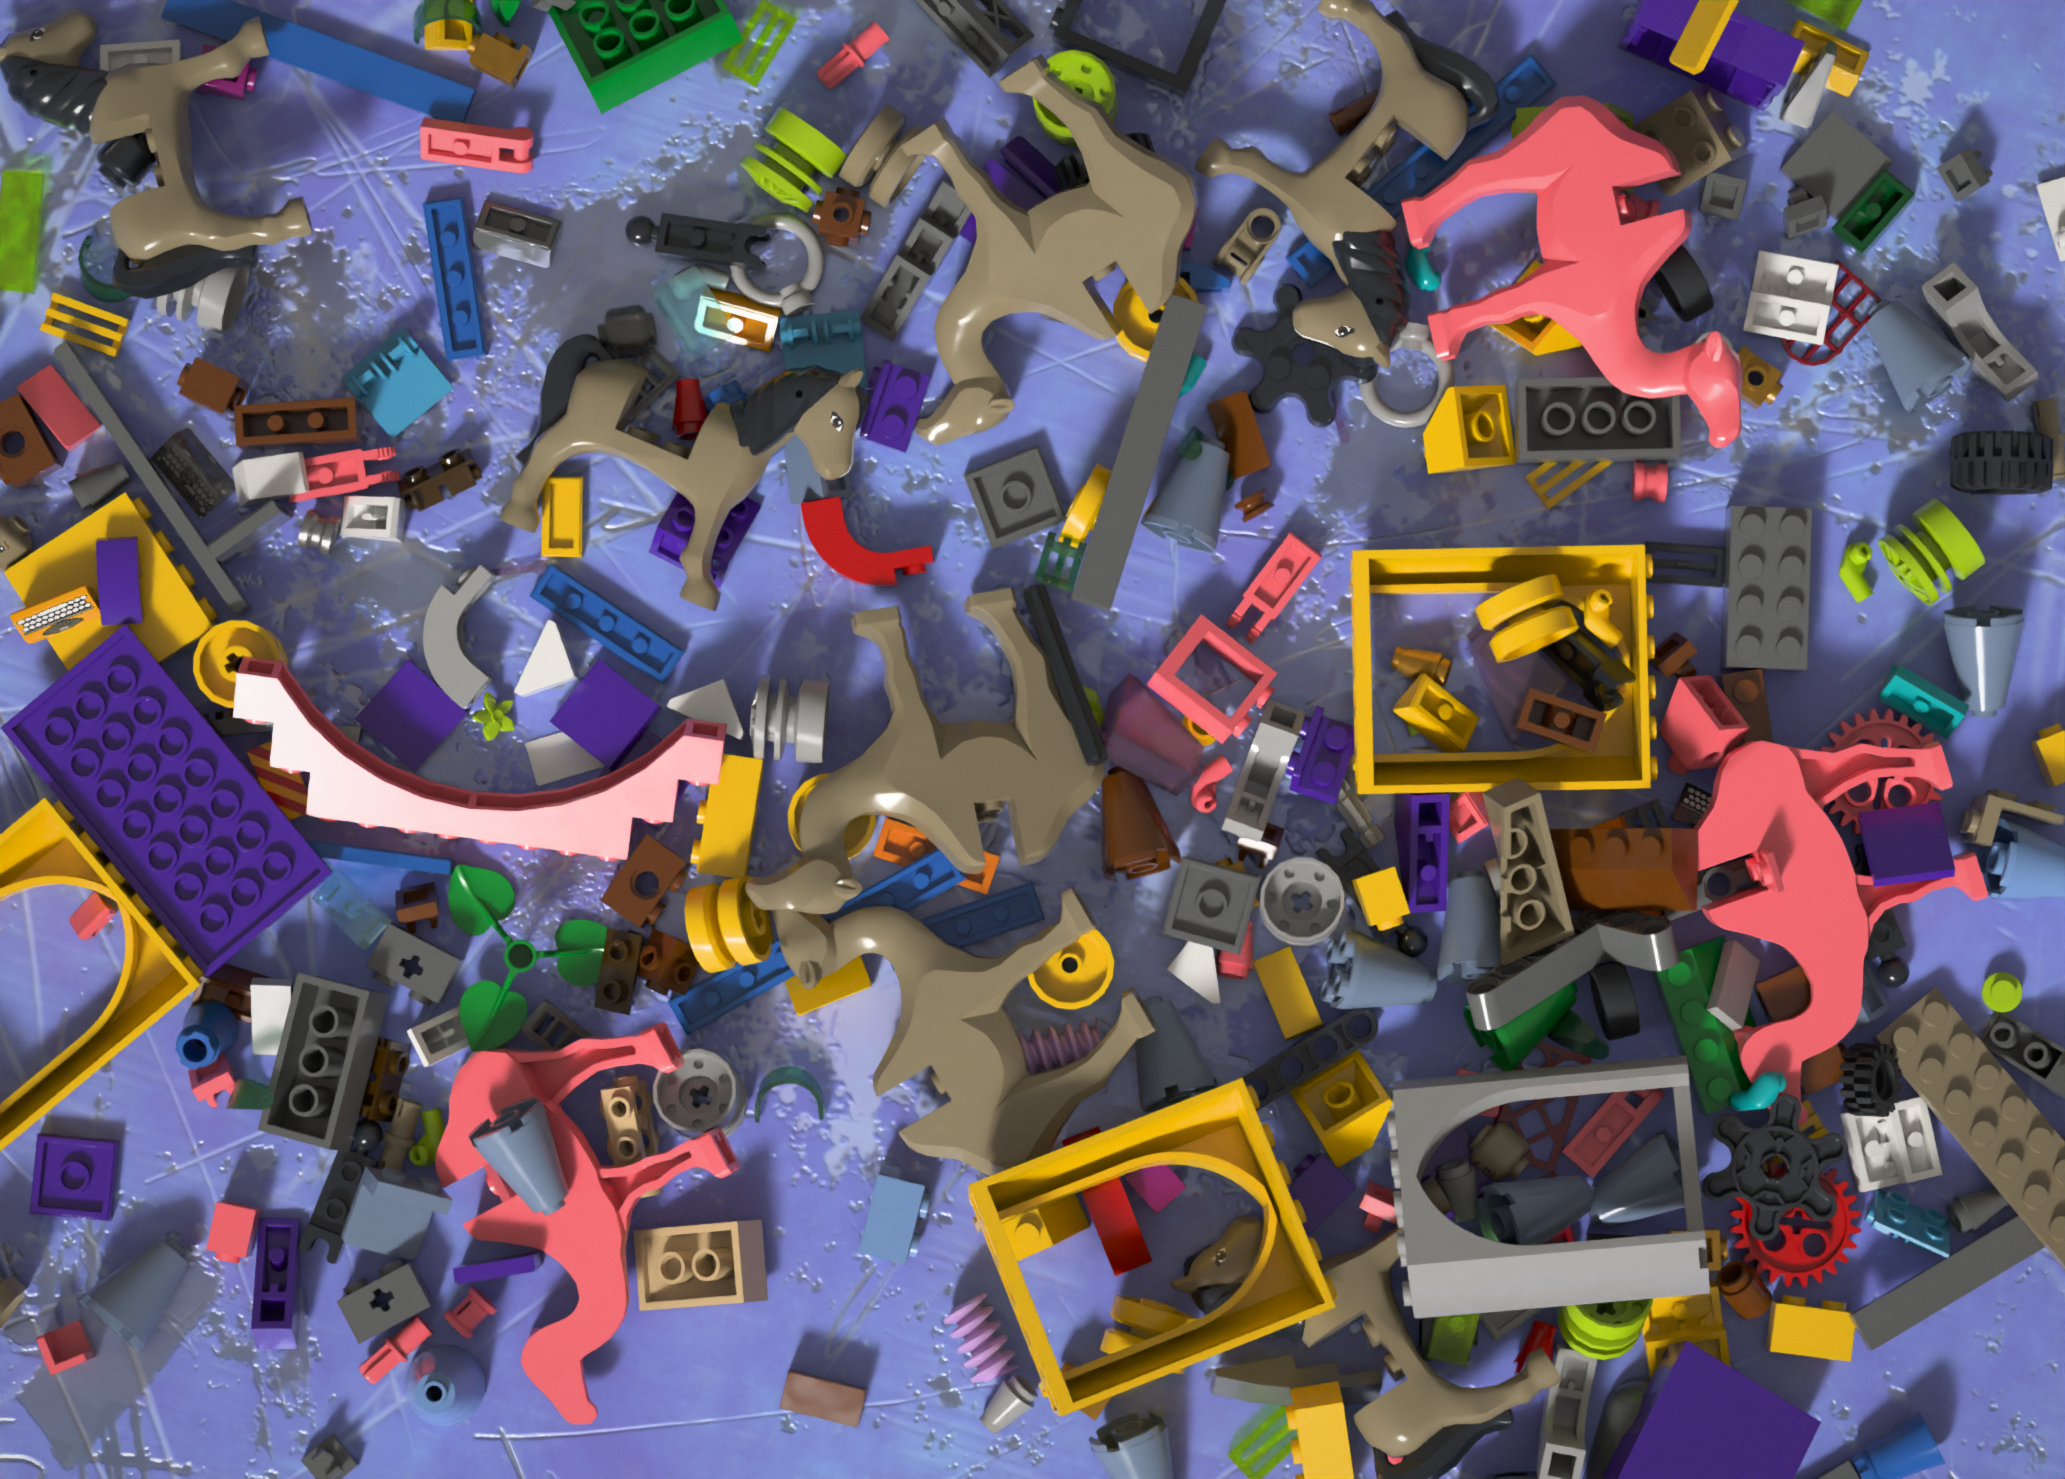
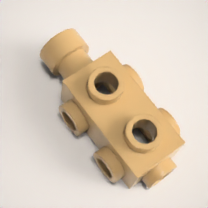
(628, 1122)

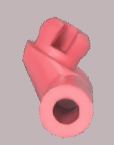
(1204, 791)

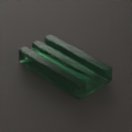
(1064, 550)

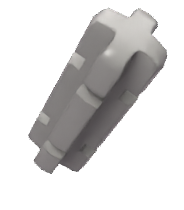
(1358, 817)

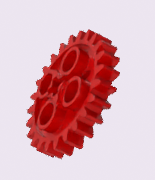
(1789, 1256)

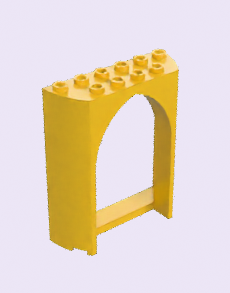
(1623, 747)
(156, 973)
(1206, 1132)

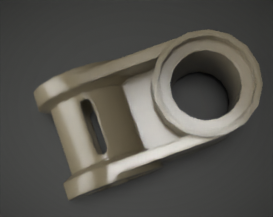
(1248, 246)

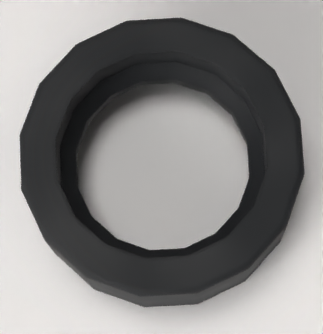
(1684, 285)
(1614, 1000)

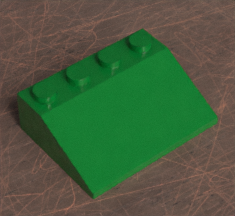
(641, 43)

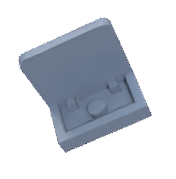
(393, 1212)

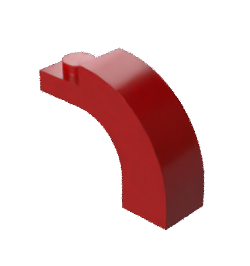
(830, 537)
(1114, 1219)

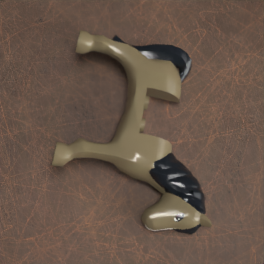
(1426, 95)
(168, 227)
(591, 405)
(1423, 1416)

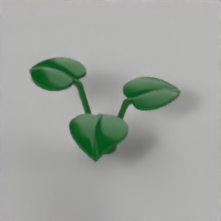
(494, 1013)

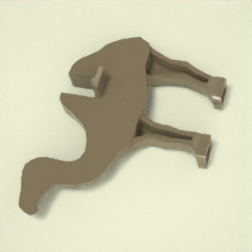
(1043, 256)
(943, 774)
(961, 1028)

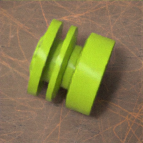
(1088, 77)
(793, 160)
(1937, 546)
(1603, 1328)

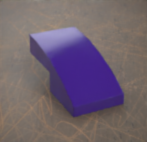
(119, 580)

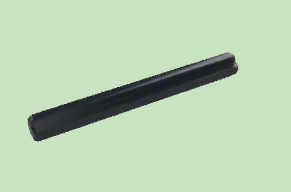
(1065, 675)

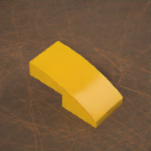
(1287, 993)

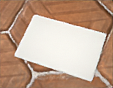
(558, 758)

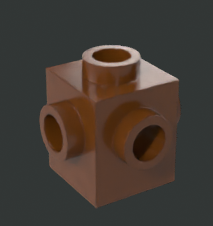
(845, 232)
(667, 963)

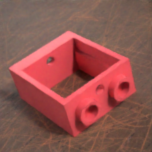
(1194, 705)

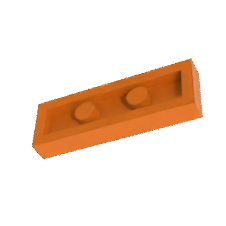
(906, 844)

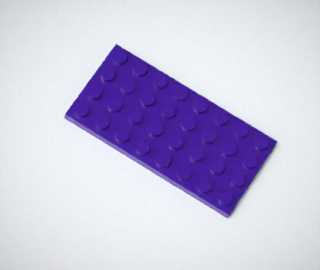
(167, 800)

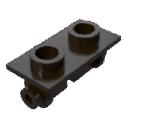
(425, 482)
(619, 971)
(390, 1064)

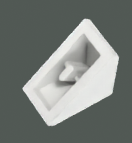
(270, 478)
(373, 518)
(548, 664)
(710, 704)
(1197, 969)
(439, 1037)

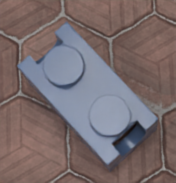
(893, 1219)

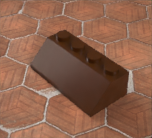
(1628, 868)

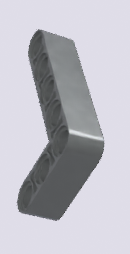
(1599, 936)

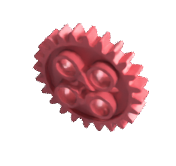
(1873, 731)

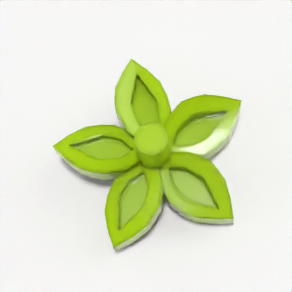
(494, 716)

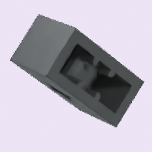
(402, 945)
(409, 1298)

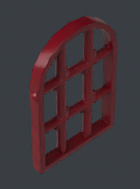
(1844, 313)

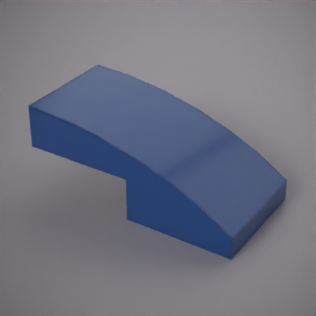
(1204, 279)

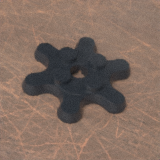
(1284, 377)
(1775, 1194)

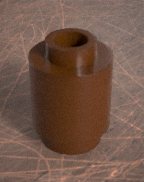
(1744, 1290)

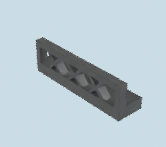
(979, 30)

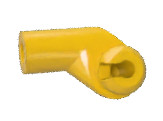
(1597, 617)

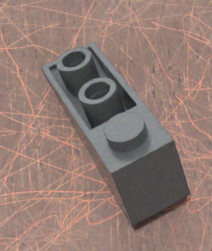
(2027, 1051)

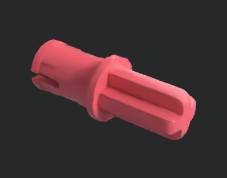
(852, 55)
(395, 1349)

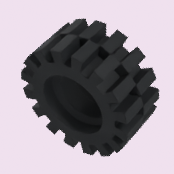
(1870, 1080)

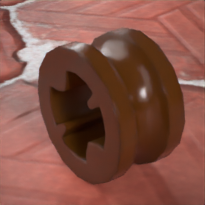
(1254, 505)

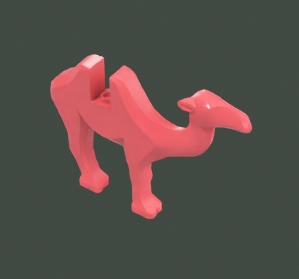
(1592, 254)
(1808, 895)
(594, 1224)

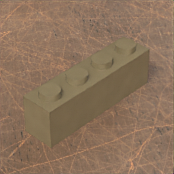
(1531, 884)

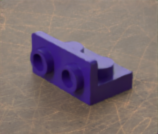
(893, 405)
(1323, 757)

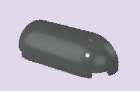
(1616, 1418)

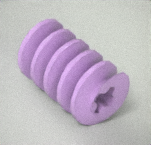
(1059, 1049)
(980, 1339)

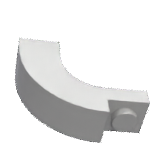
(1970, 328)
(443, 638)
(1263, 770)
(1564, 1415)

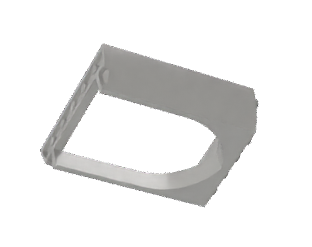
(1469, 1274)

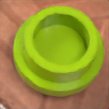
(2001, 992)

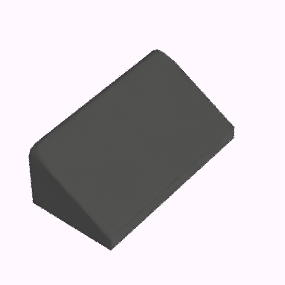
(516, 234)

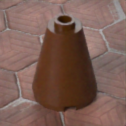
(1133, 828)

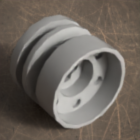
(216, 297)
(791, 719)
(1297, 878)
(703, 1075)

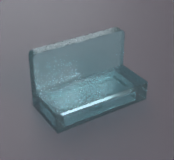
(692, 313)
(351, 908)

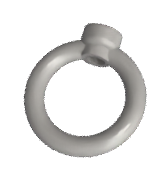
(795, 297)
(1416, 338)

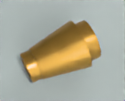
(1414, 662)

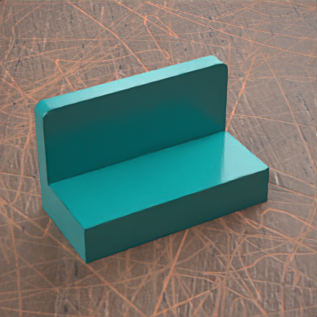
(1922, 701)

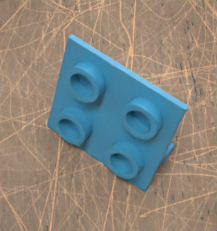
(824, 340)
(397, 382)
(1923, 1227)

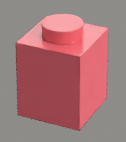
(233, 1230)

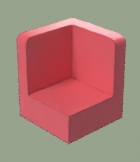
(66, 1347)

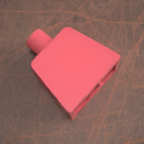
(1700, 725)

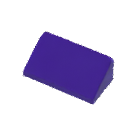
(1031, 166)

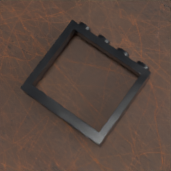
(1175, 83)

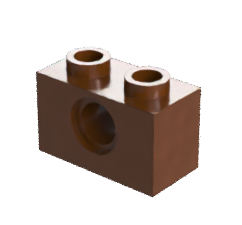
(212, 387)
(37, 456)
(1559, 720)
(623, 892)

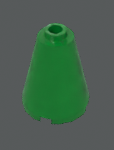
(1521, 1035)

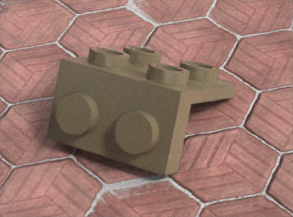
(1697, 135)
(1982, 819)

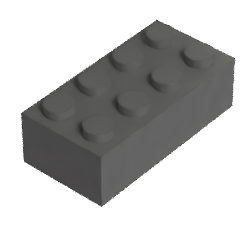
(1592, 423)
(1766, 588)
(324, 1062)

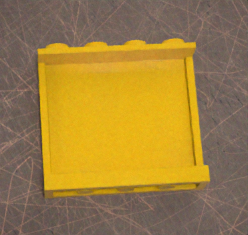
(170, 605)

